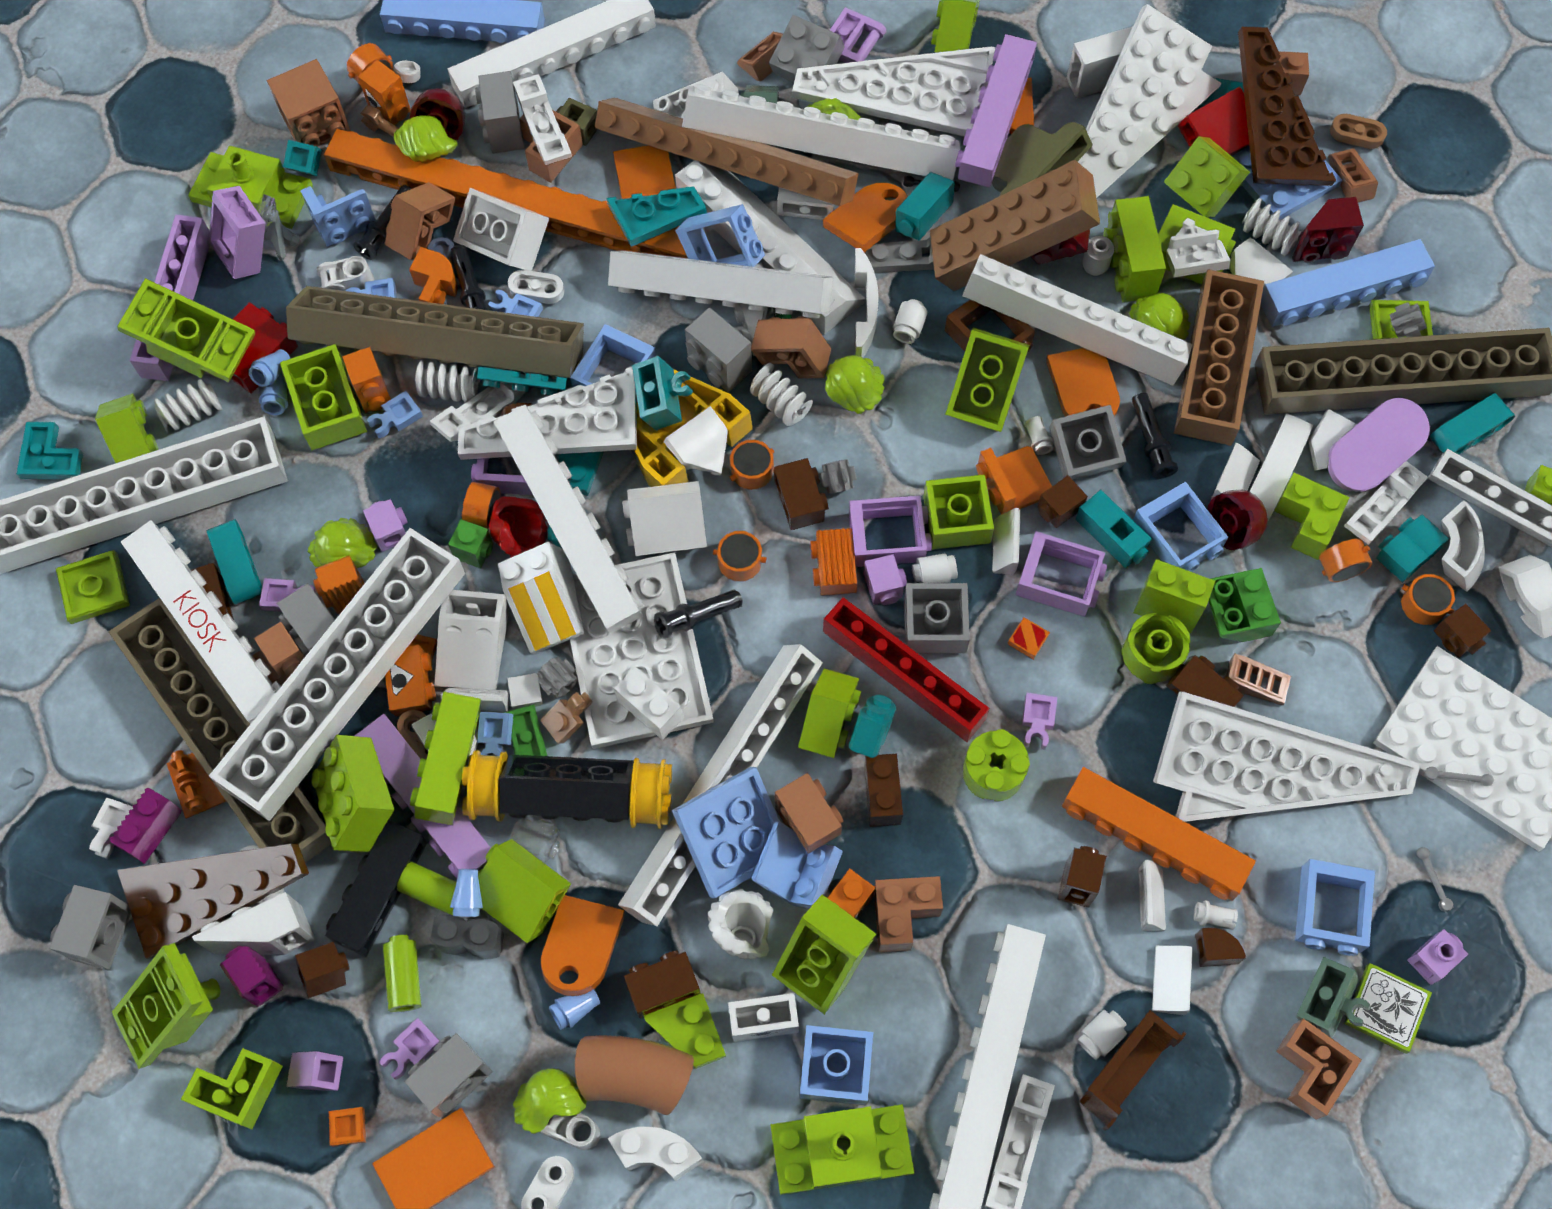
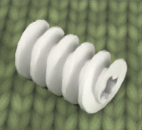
(1272, 228)
(446, 383)
(778, 396)
(187, 405)

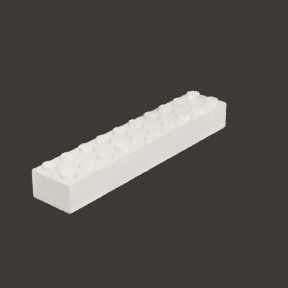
(136, 491)
(338, 674)

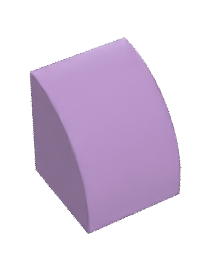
(315, 1071)

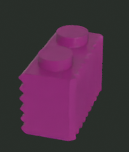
(145, 825)
(251, 975)

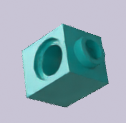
(302, 158)

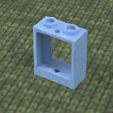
(694, 238)
(616, 342)
(1182, 497)
(1339, 875)

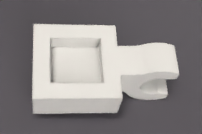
(106, 823)

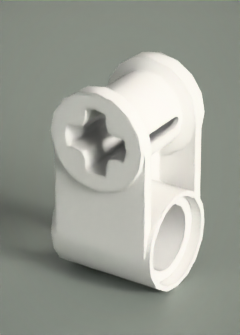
(344, 273)
(565, 1127)

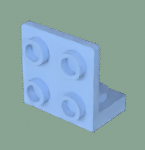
(339, 218)
(791, 871)

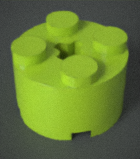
(1145, 636)
(1001, 749)

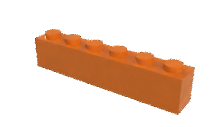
(1158, 834)

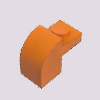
(435, 274)

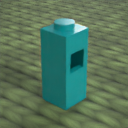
(924, 206)
(1113, 529)

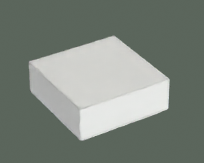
(525, 691)

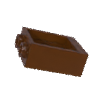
(969, 312)

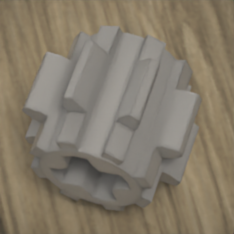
(1407, 320)
(837, 476)
(557, 677)

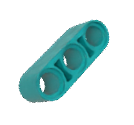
(1473, 425)
(235, 561)

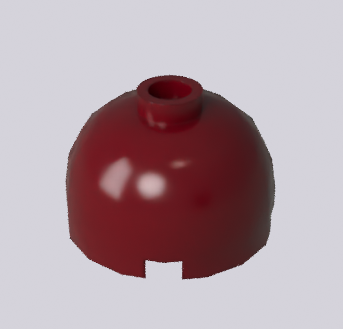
(443, 106)
(1240, 516)

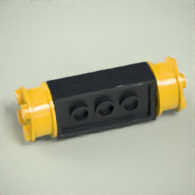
(567, 788)

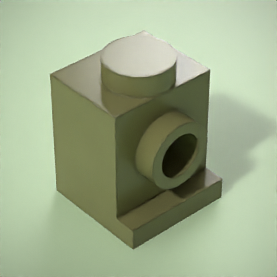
(582, 115)

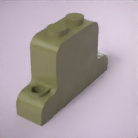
(1035, 152)

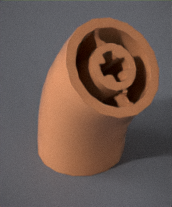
(632, 1072)

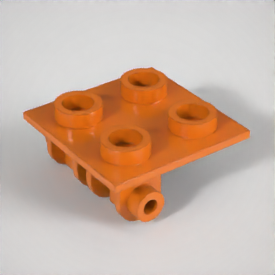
(193, 784)

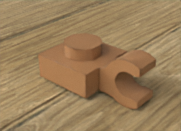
(564, 717)

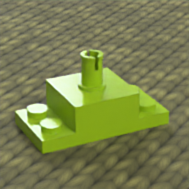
(256, 176)
(185, 332)
(164, 1005)
(841, 1148)

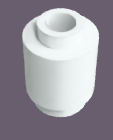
(1098, 255)
(909, 321)
(935, 569)
(1102, 1034)

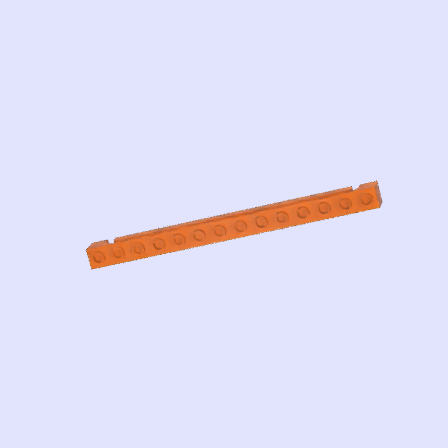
(568, 213)

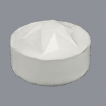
(408, 71)

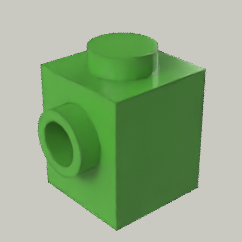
(471, 543)

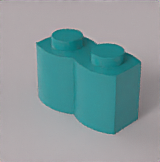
(1411, 547)
(872, 726)

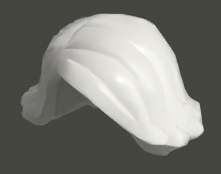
(741, 923)

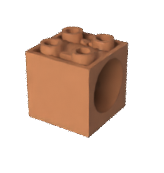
(308, 104)

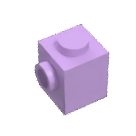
(386, 523)
(884, 580)
(1438, 956)

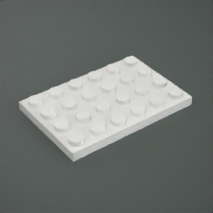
(608, 658)
(1477, 728)

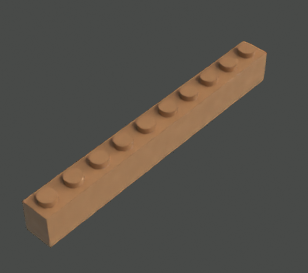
(728, 153)

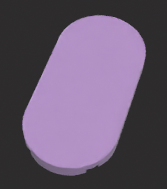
(1378, 445)

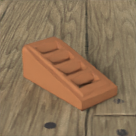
(1366, 183)
(1250, 666)

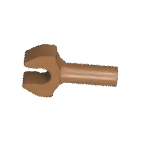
(374, 119)

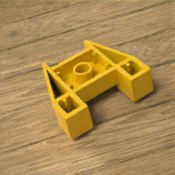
(657, 460)

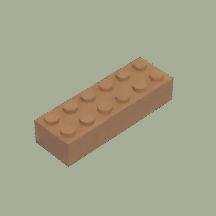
(1016, 224)
(1219, 357)

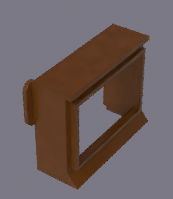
(1128, 1067)

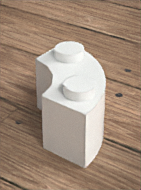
(1466, 549)
(1530, 584)
(655, 1148)

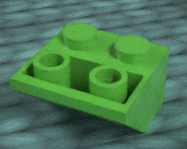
(1243, 606)

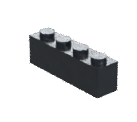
(375, 889)

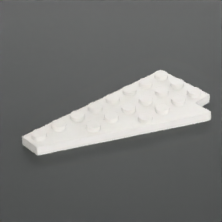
(917, 90)
(1146, 95)
(1255, 764)

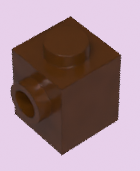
(1061, 501)
(1462, 632)
(322, 969)

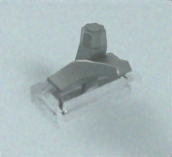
(274, 230)

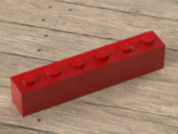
(905, 669)

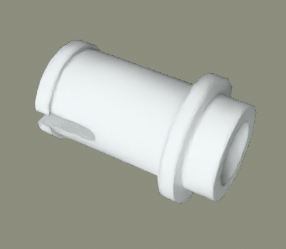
(1040, 440)
(1215, 915)

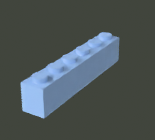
(463, 19)
(1346, 283)

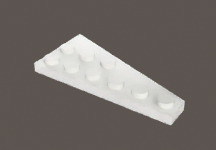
(576, 419)

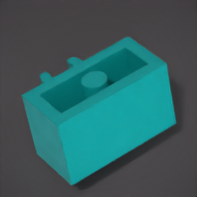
(658, 392)

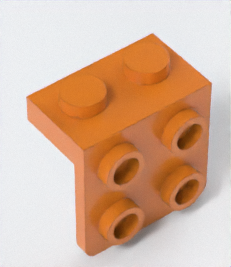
(1013, 478)

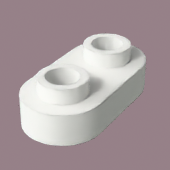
(537, 286)
(547, 1189)

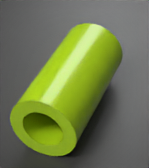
(427, 887)
(401, 974)

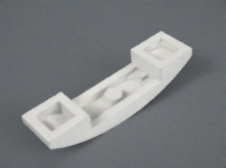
(541, 120)
(866, 279)
(484, 405)
(1280, 461)
(1386, 502)
(1019, 1144)

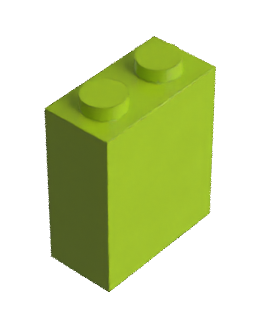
(1174, 223)
(1174, 593)
(520, 889)

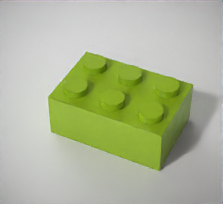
(1137, 248)
(987, 379)
(323, 397)
(352, 793)
(823, 954)

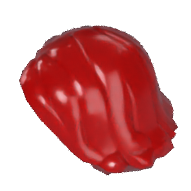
(517, 525)

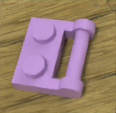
(850, 27)

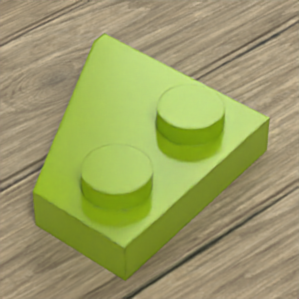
(689, 1029)

